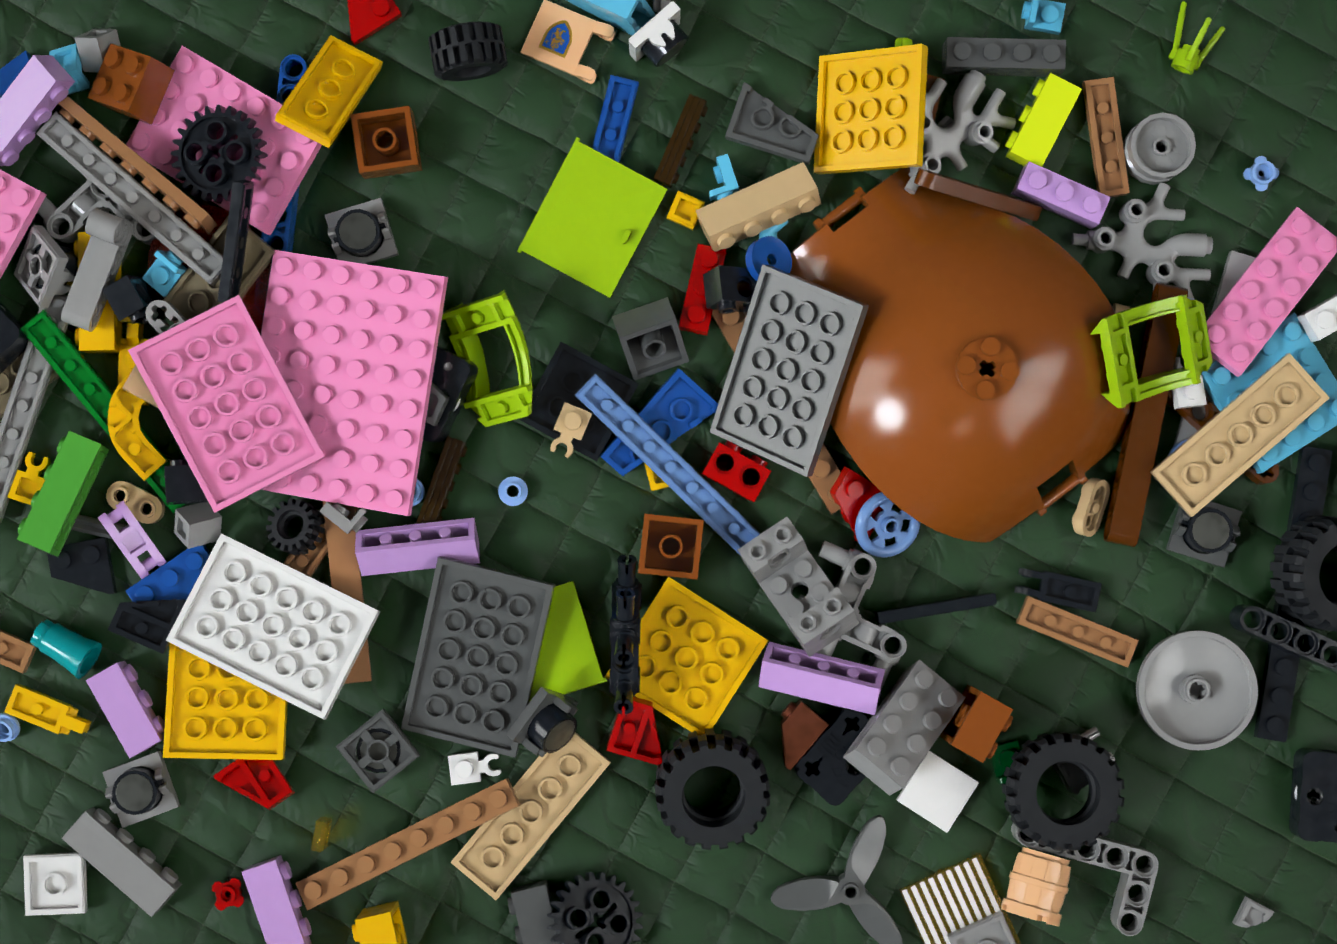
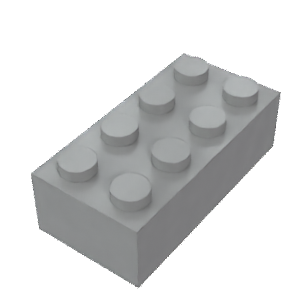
(904, 727)

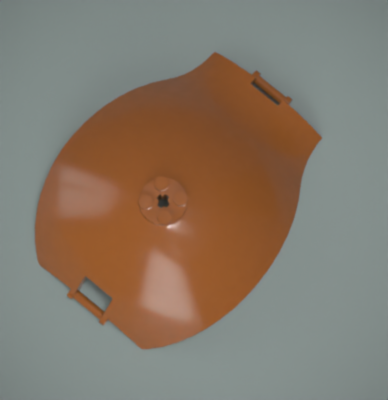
(944, 294)

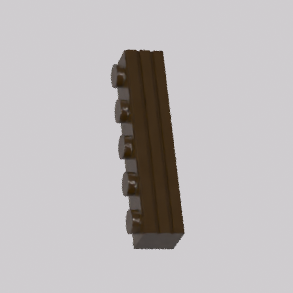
(681, 141)
(442, 481)

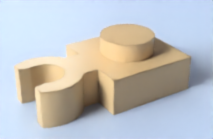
(571, 424)

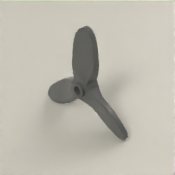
(825, 891)

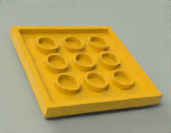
(871, 109)
(692, 657)
(219, 713)

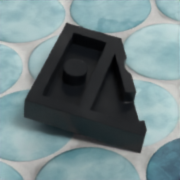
(85, 565)
(147, 621)

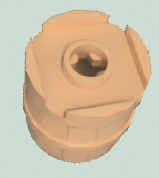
(1037, 886)

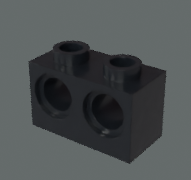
(130, 298)

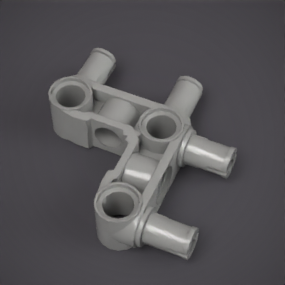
(77, 209)
(853, 586)

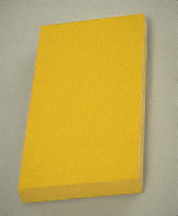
(329, 91)

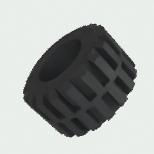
(467, 51)

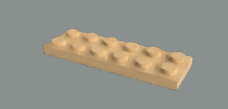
(1239, 435)
(546, 797)

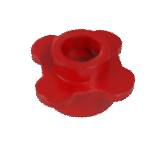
(234, 887)

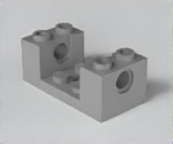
(781, 563)

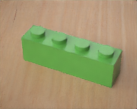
(62, 493)

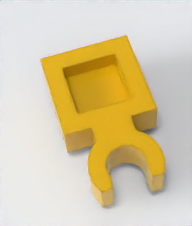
(29, 482)

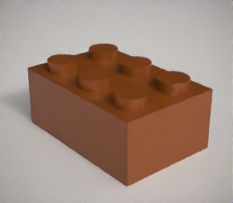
(977, 724)

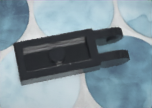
(1062, 590)

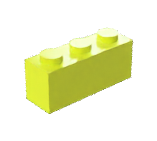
(1042, 120)

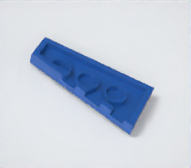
(670, 413)

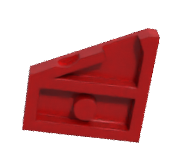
(370, 16)
(851, 493)
(636, 733)
(257, 780)

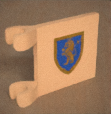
(561, 39)

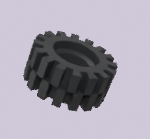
(281, 523)

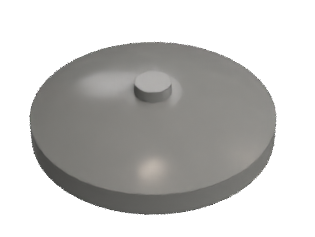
(1197, 690)

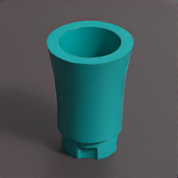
(66, 647)

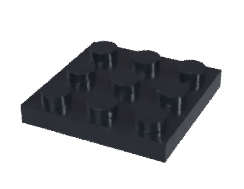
(559, 384)

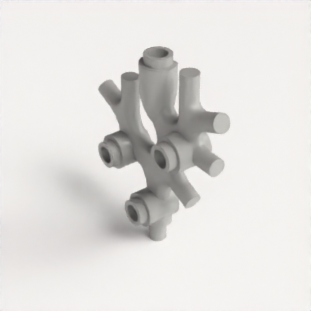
(965, 127)
(1135, 249)

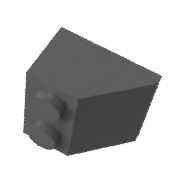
(650, 338)

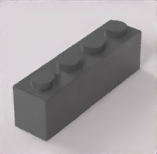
(1003, 56)
(531, 908)

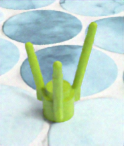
(1188, 57)

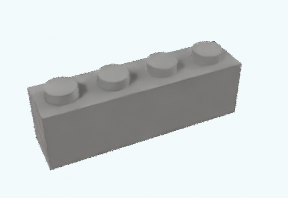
(122, 860)

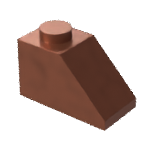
(799, 731)

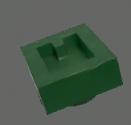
(1002, 758)

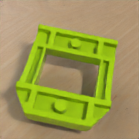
(480, 316)
(1119, 356)

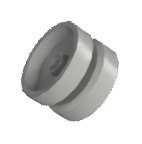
(1163, 132)

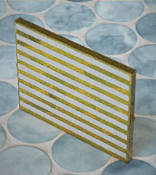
(953, 900)

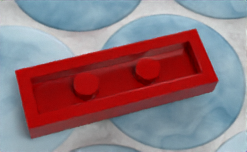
(695, 315)

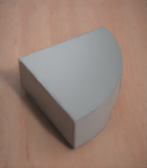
(1251, 913)

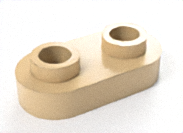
(135, 500)
(1091, 507)

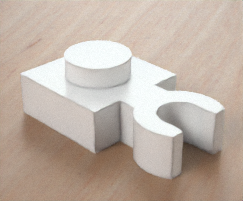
(1189, 395)
(468, 767)

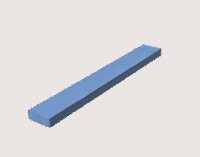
(666, 463)

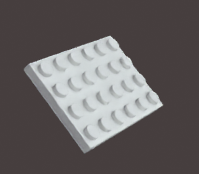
(273, 626)

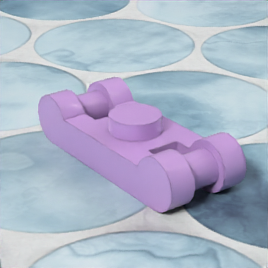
(132, 540)

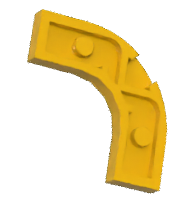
(127, 436)

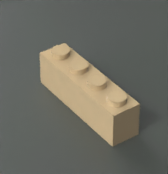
(758, 207)

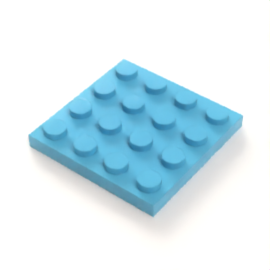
(1291, 339)

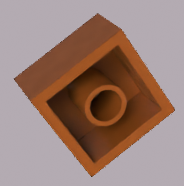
(131, 83)
(386, 142)
(670, 546)

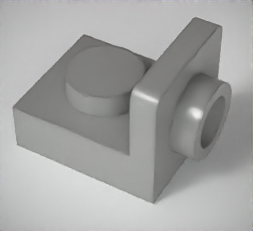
(338, 515)

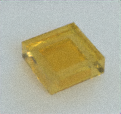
(321, 834)

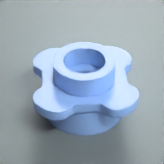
(1269, 170)

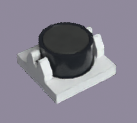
(659, 37)

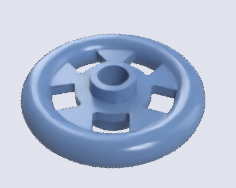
(865, 522)

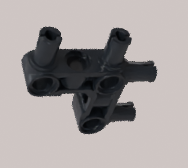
(625, 635)

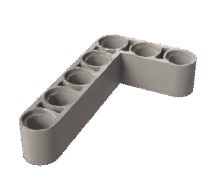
(1129, 875)

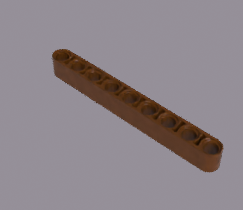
(1142, 428)

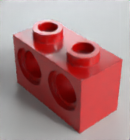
(733, 478)

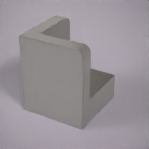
(93, 47)
(197, 524)

